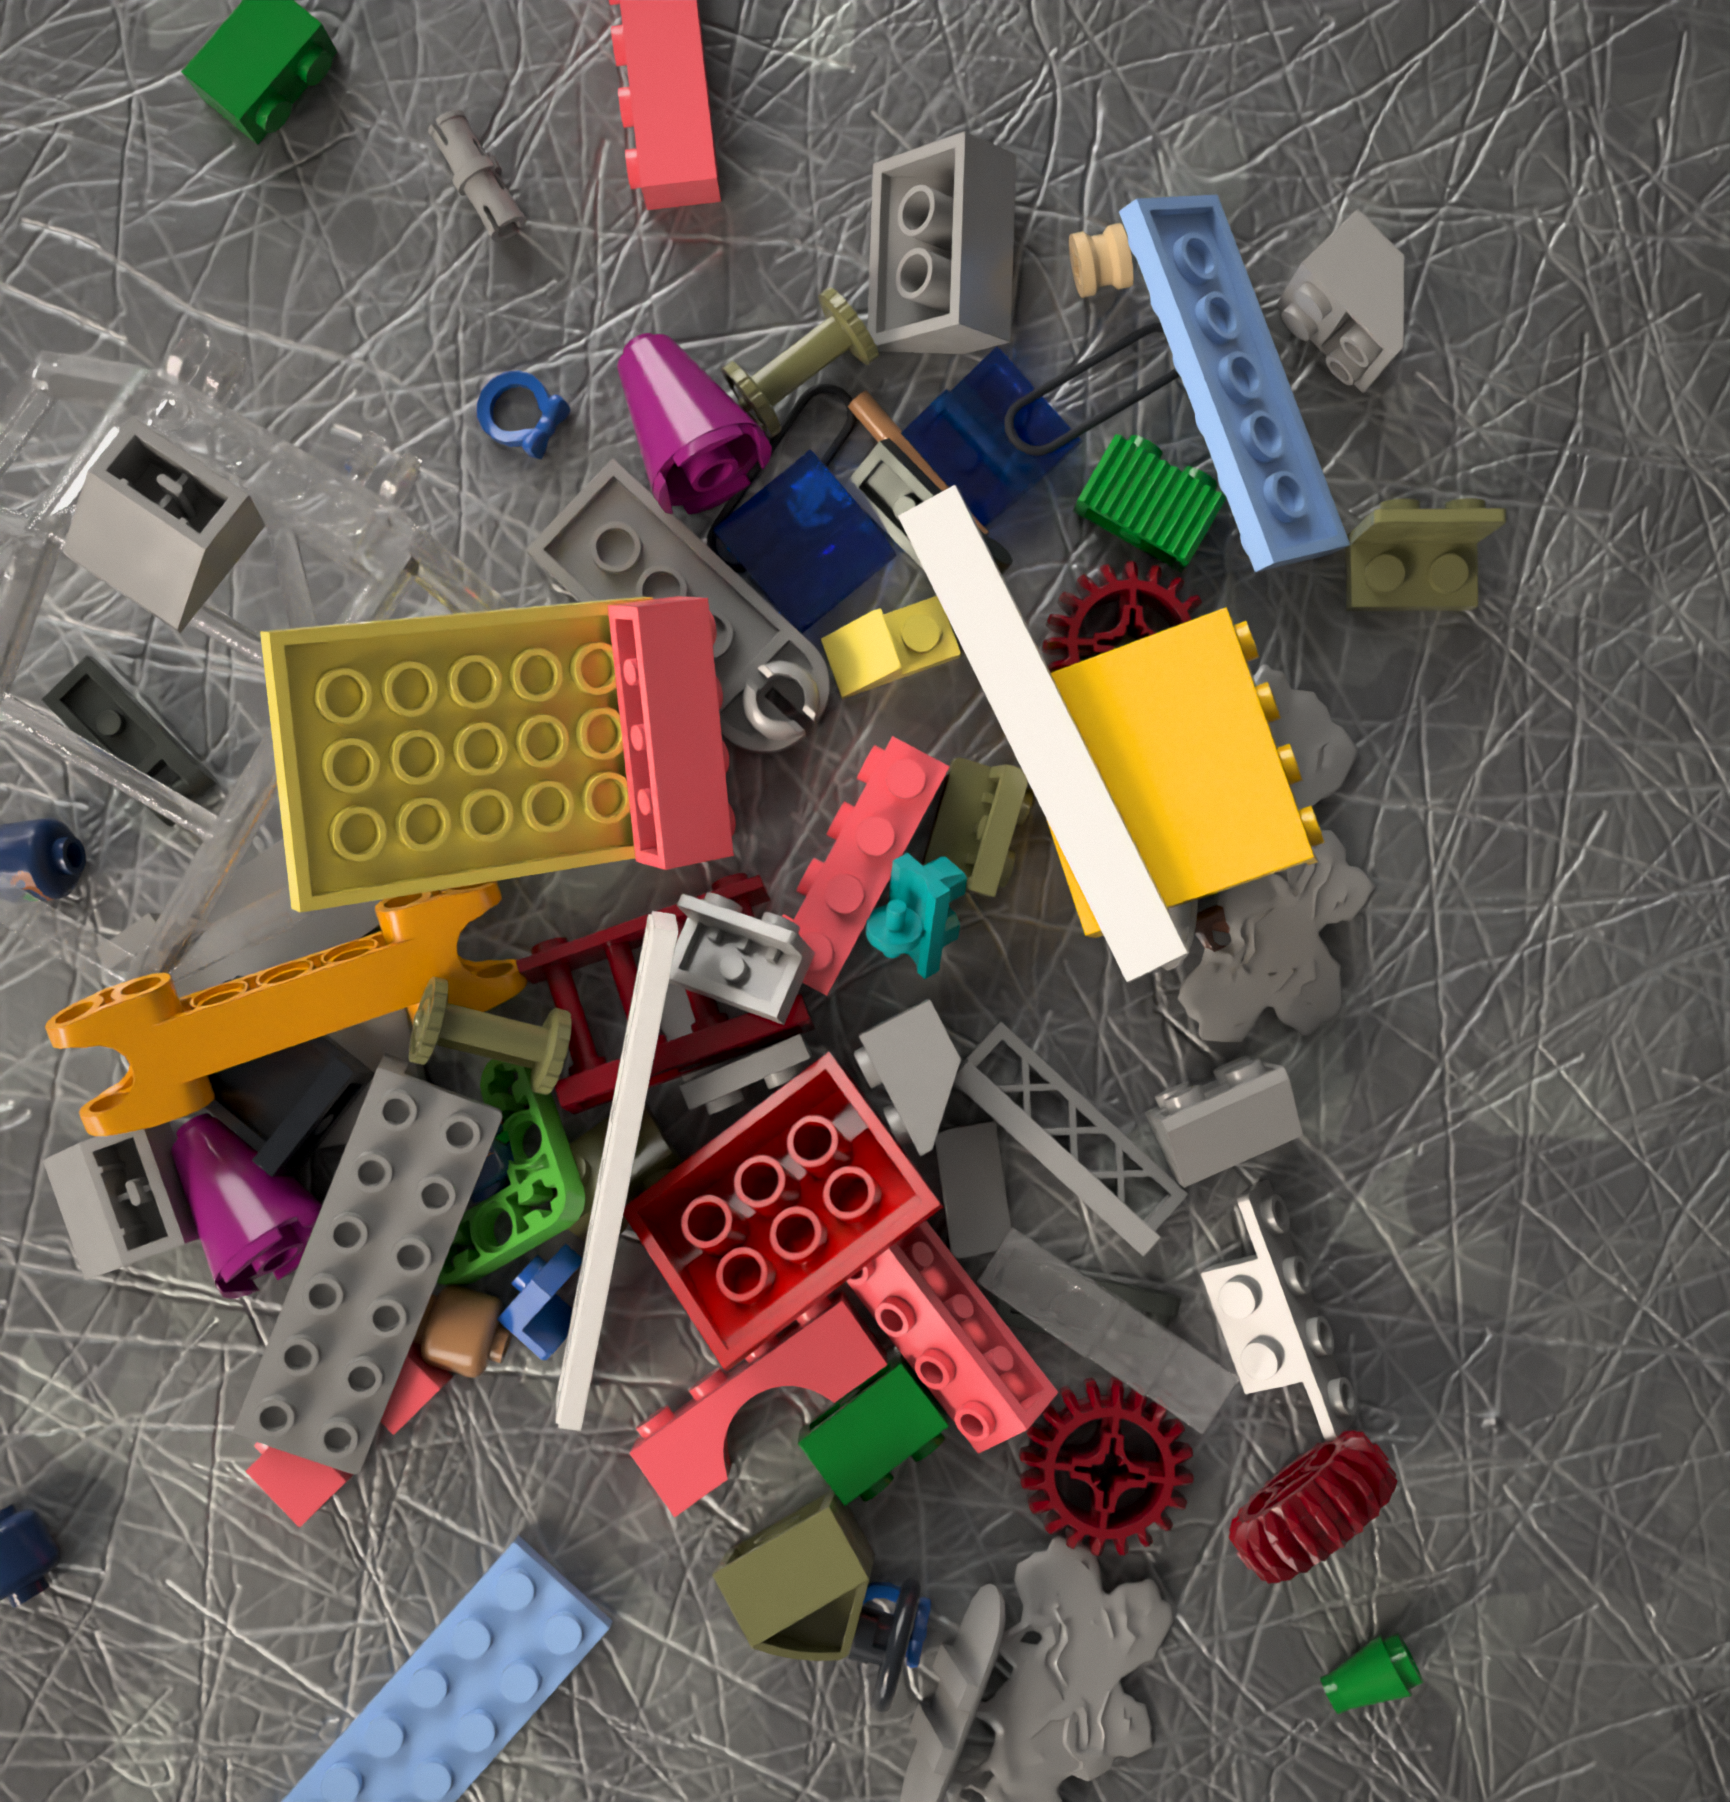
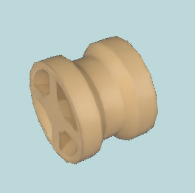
(1101, 260)

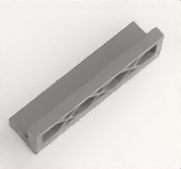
(1051, 1154)

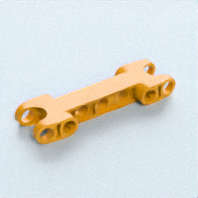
(184, 1039)

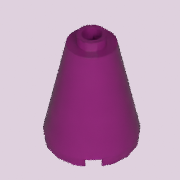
(687, 427)
(240, 1212)

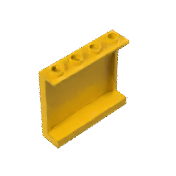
(1190, 760)

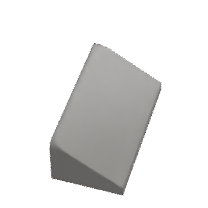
(972, 1188)

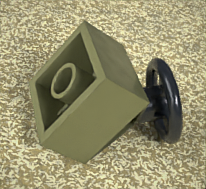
(804, 1590)

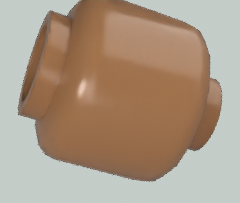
(462, 1331)

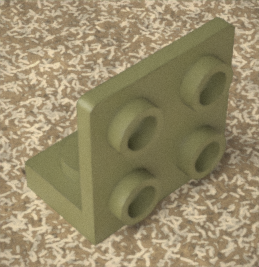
(1418, 556)

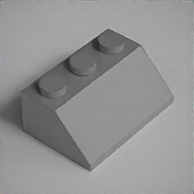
(942, 247)

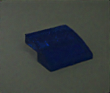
(967, 440)
(805, 542)

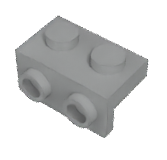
(739, 957)

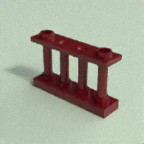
(713, 1034)

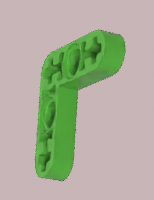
(529, 1179)

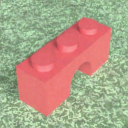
(304, 1485)

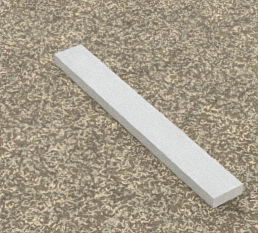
(1043, 735)
(616, 1167)

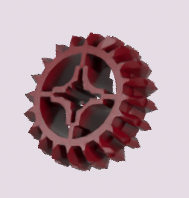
(1129, 593)
(1313, 1507)
(1102, 1520)

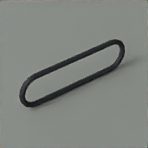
(1070, 374)
(786, 424)

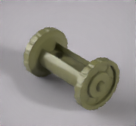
(801, 361)
(490, 1036)

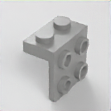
(720, 1084)

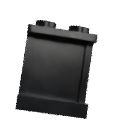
(288, 1100)

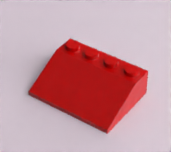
(780, 1210)

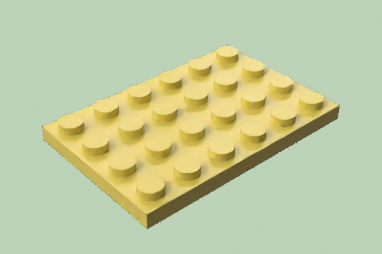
(446, 750)

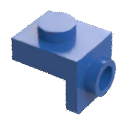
(538, 1313)

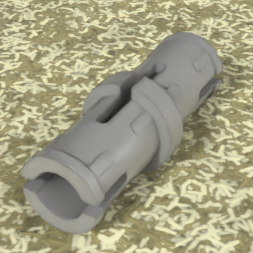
(477, 175)

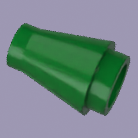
(1373, 1675)

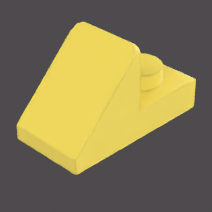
(890, 646)

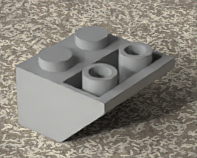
(1350, 301)
(159, 524)
(917, 1068)
(1224, 1120)
(121, 1198)

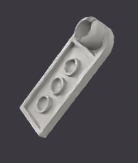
(623, 545)

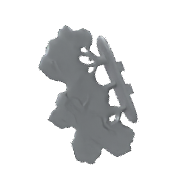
(1065, 1695)

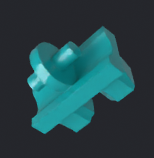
(918, 912)

